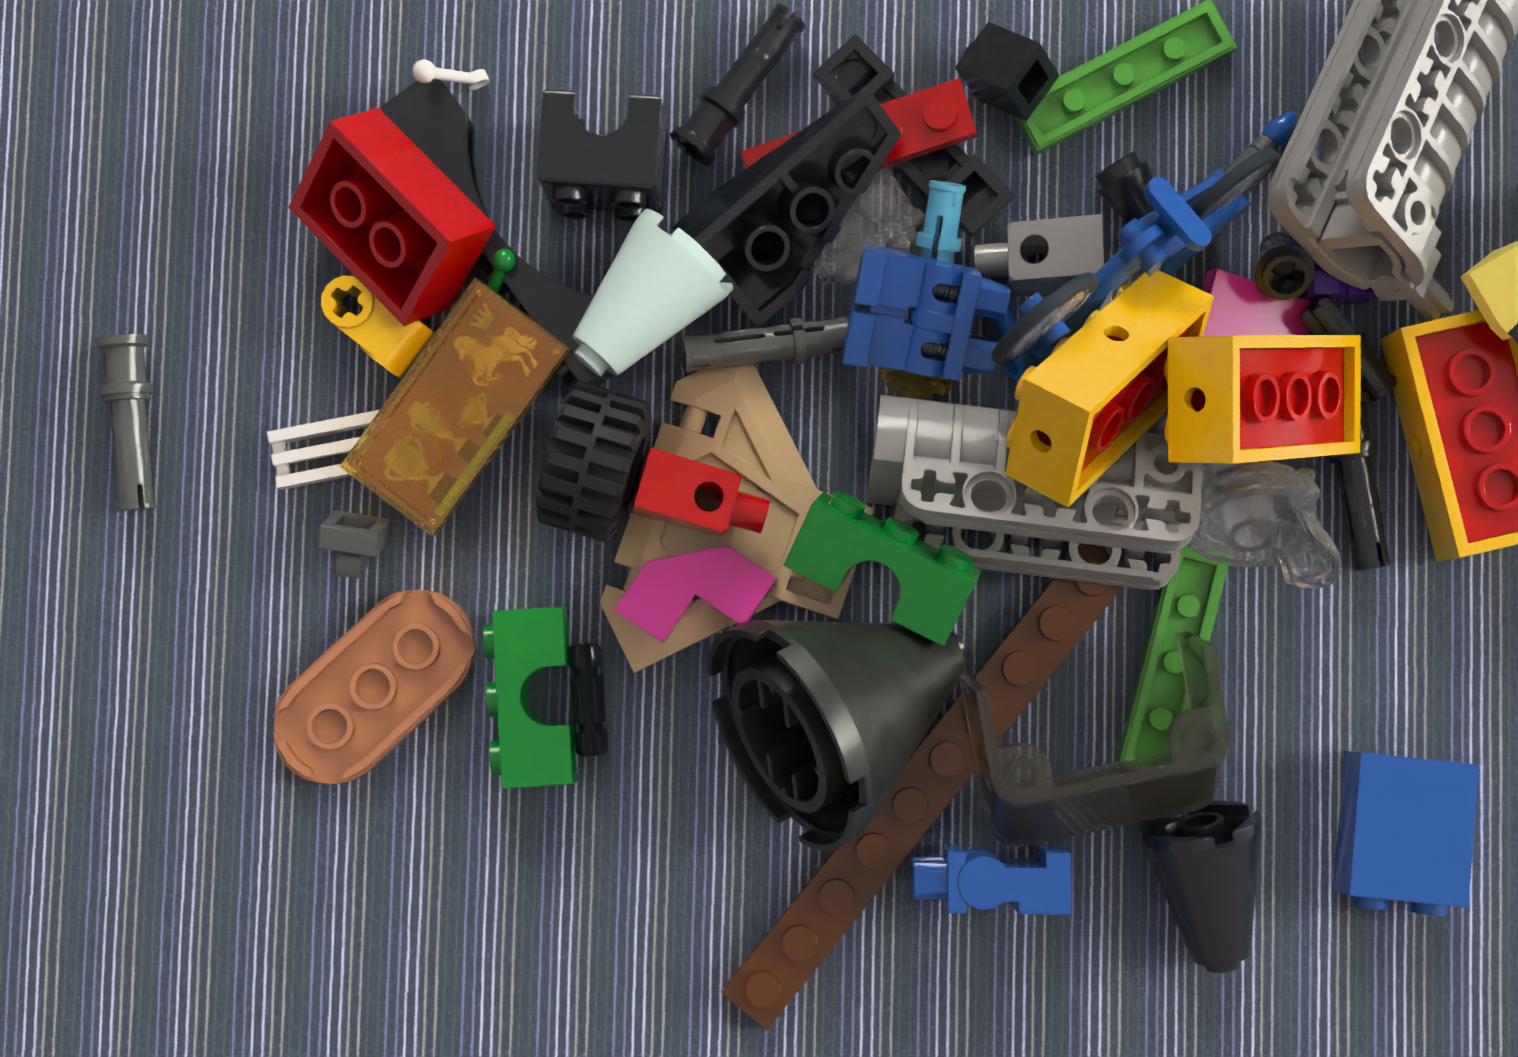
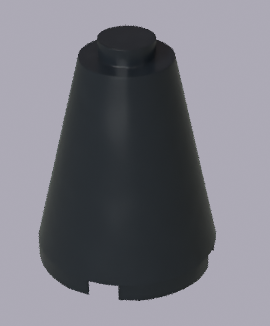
(1209, 878)

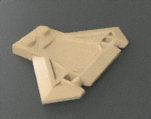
(760, 449)

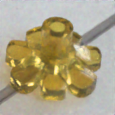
(914, 385)

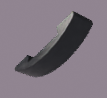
(859, 67)

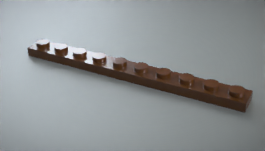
(917, 798)

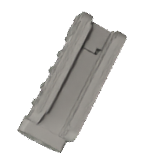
(1392, 142)
(950, 467)

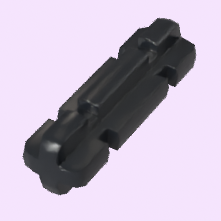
(588, 699)

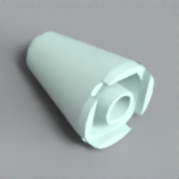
(647, 296)

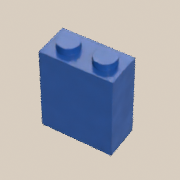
(1406, 832)

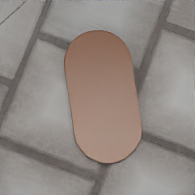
(374, 686)

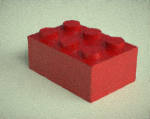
(391, 215)

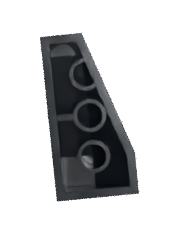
(788, 205)

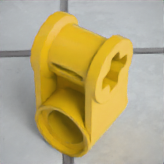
(375, 327)

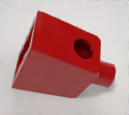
(669, 489)

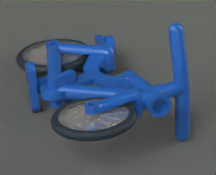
(1158, 241)

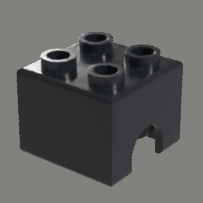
(602, 171)

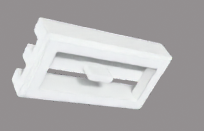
(282, 458)

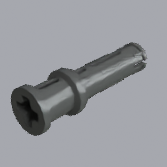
(126, 392)

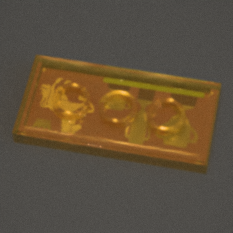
(455, 407)

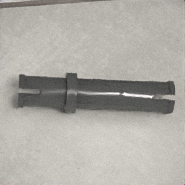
(789, 341)

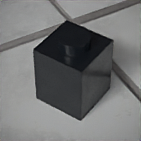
(1007, 71)

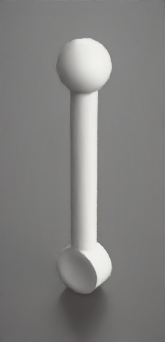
(425, 72)

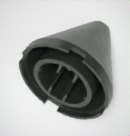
(827, 715)

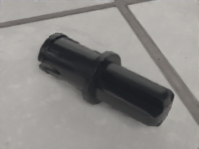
(1325, 319)

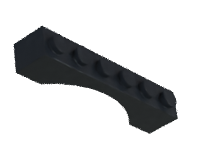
(447, 137)

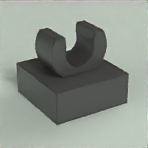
(355, 539)

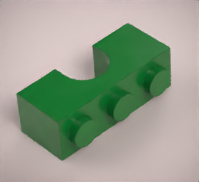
(931, 579)
(527, 748)

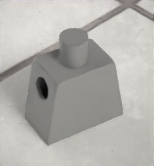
(1070, 249)

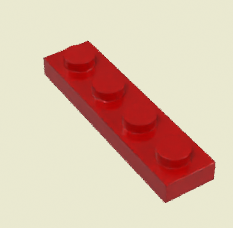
(925, 118)

